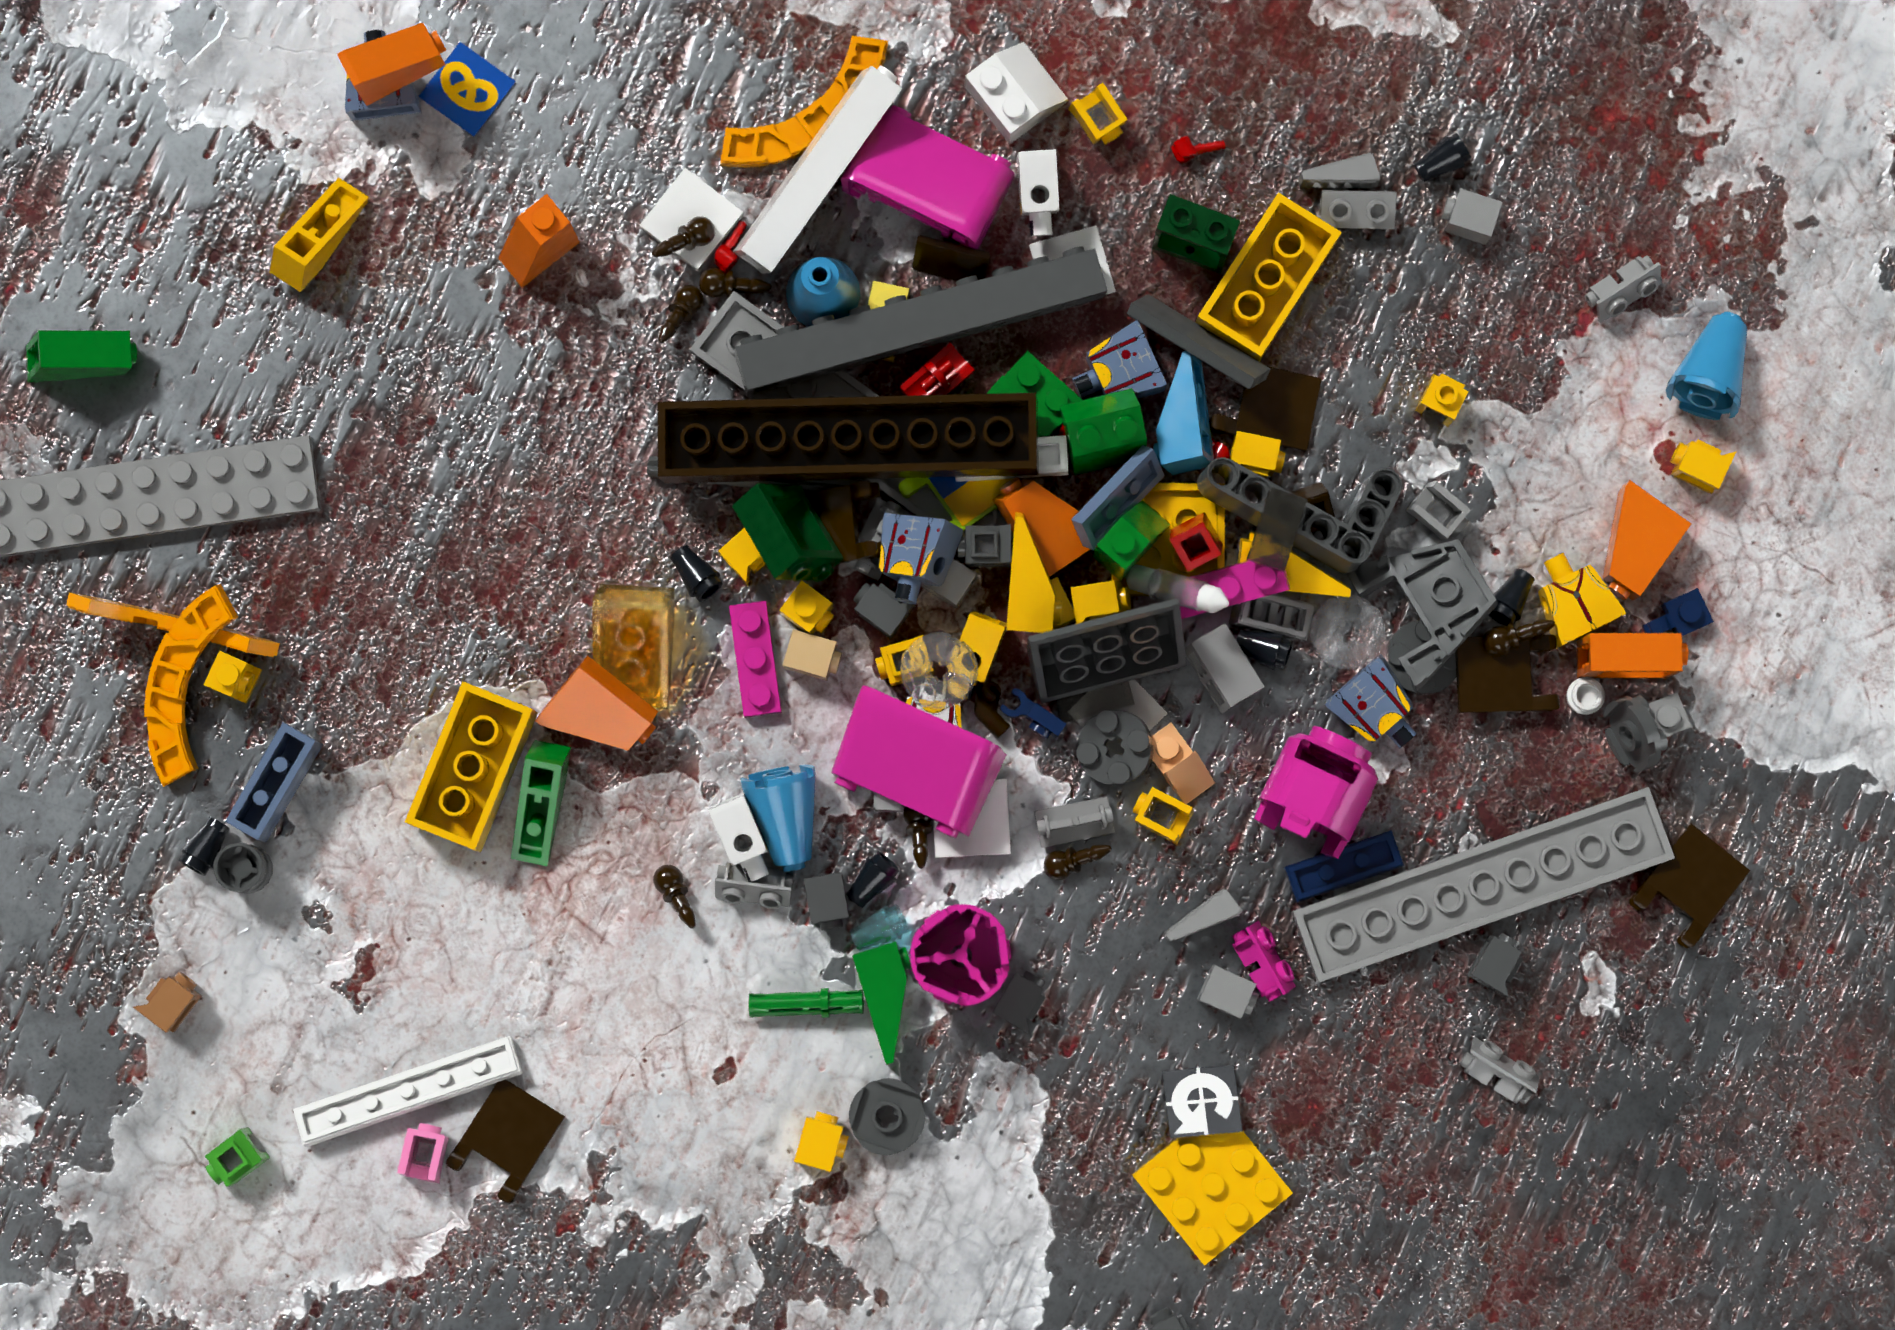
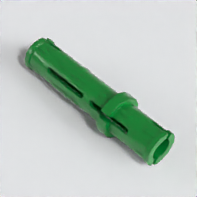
(806, 1003)

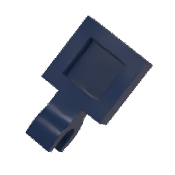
(1681, 615)
(1041, 720)

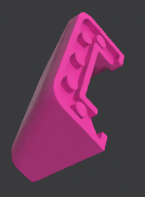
(929, 177)
(917, 761)

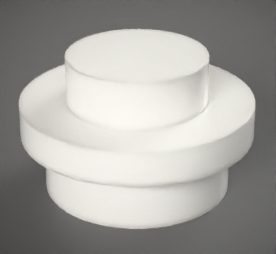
(1585, 695)

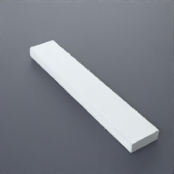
(407, 1091)

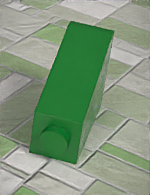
(78, 354)
(1130, 539)

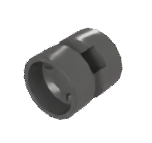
(243, 868)

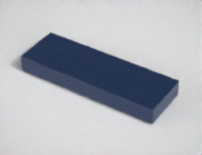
(1355, 864)

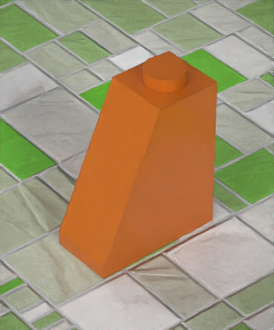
(392, 61)
(537, 241)
(1047, 519)
(1639, 541)
(599, 708)

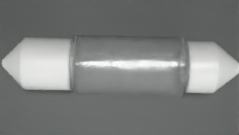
(1169, 585)

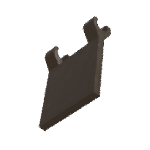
(1275, 409)
(838, 513)
(1503, 681)
(1694, 882)
(510, 1132)

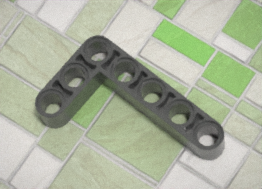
(1334, 532)

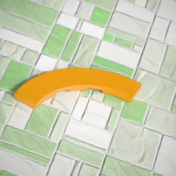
(790, 138)
(165, 621)
(170, 678)

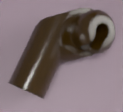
(987, 708)

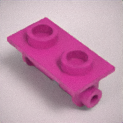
(1273, 971)

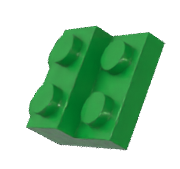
(1033, 377)

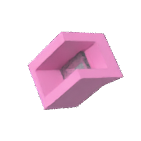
(423, 1153)

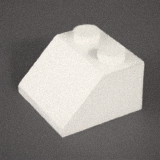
(1014, 91)

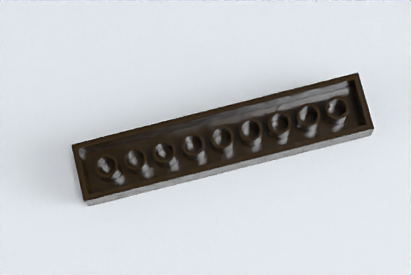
(848, 438)

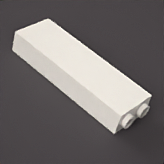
(818, 168)

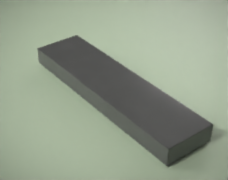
(1198, 341)

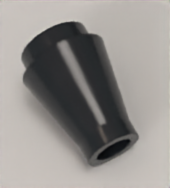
(1443, 158)
(697, 575)
(1512, 597)
(1266, 648)
(204, 846)
(874, 877)

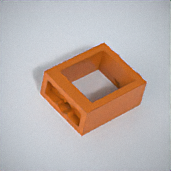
(1631, 655)

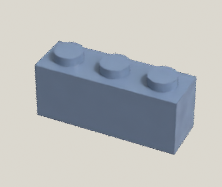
(274, 782)

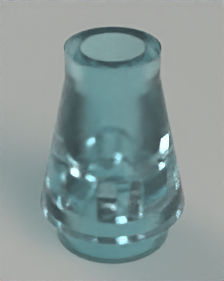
(882, 927)

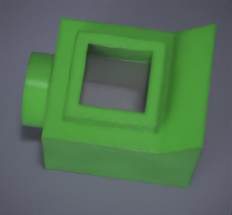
(234, 1158)

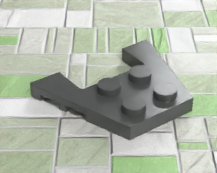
(1443, 592)

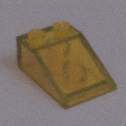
(636, 638)

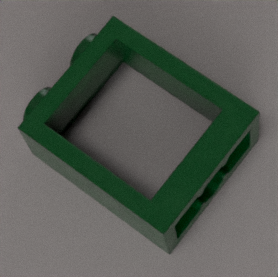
(1195, 226)
(788, 532)

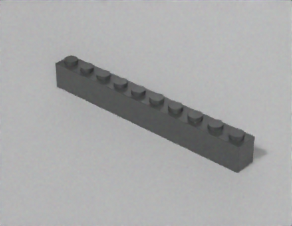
(920, 321)

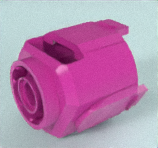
(1318, 786)
(972, 929)

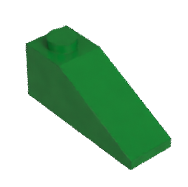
(540, 802)
(884, 987)

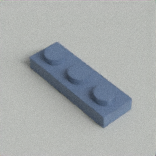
(1118, 496)

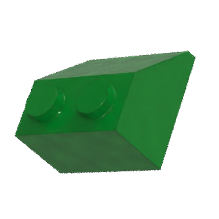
(1103, 430)

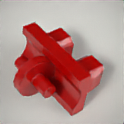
(939, 375)

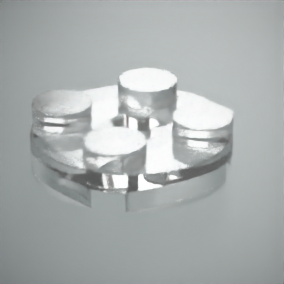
(1365, 620)
(949, 652)

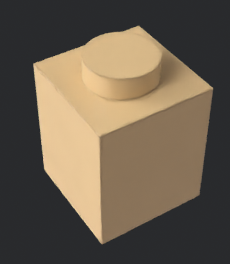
(812, 655)

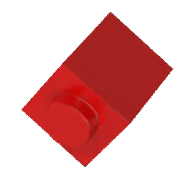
(1196, 541)

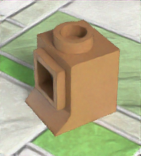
(170, 1002)

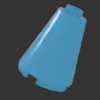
(822, 289)
(1713, 370)
(784, 812)

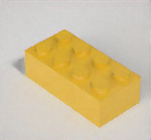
(1268, 277)
(471, 766)

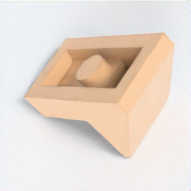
(1179, 764)

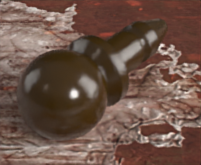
(698, 232)
(715, 283)
(686, 302)
(1500, 640)
(918, 827)
(1061, 864)
(669, 882)

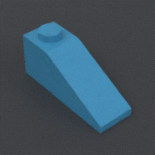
(1184, 422)

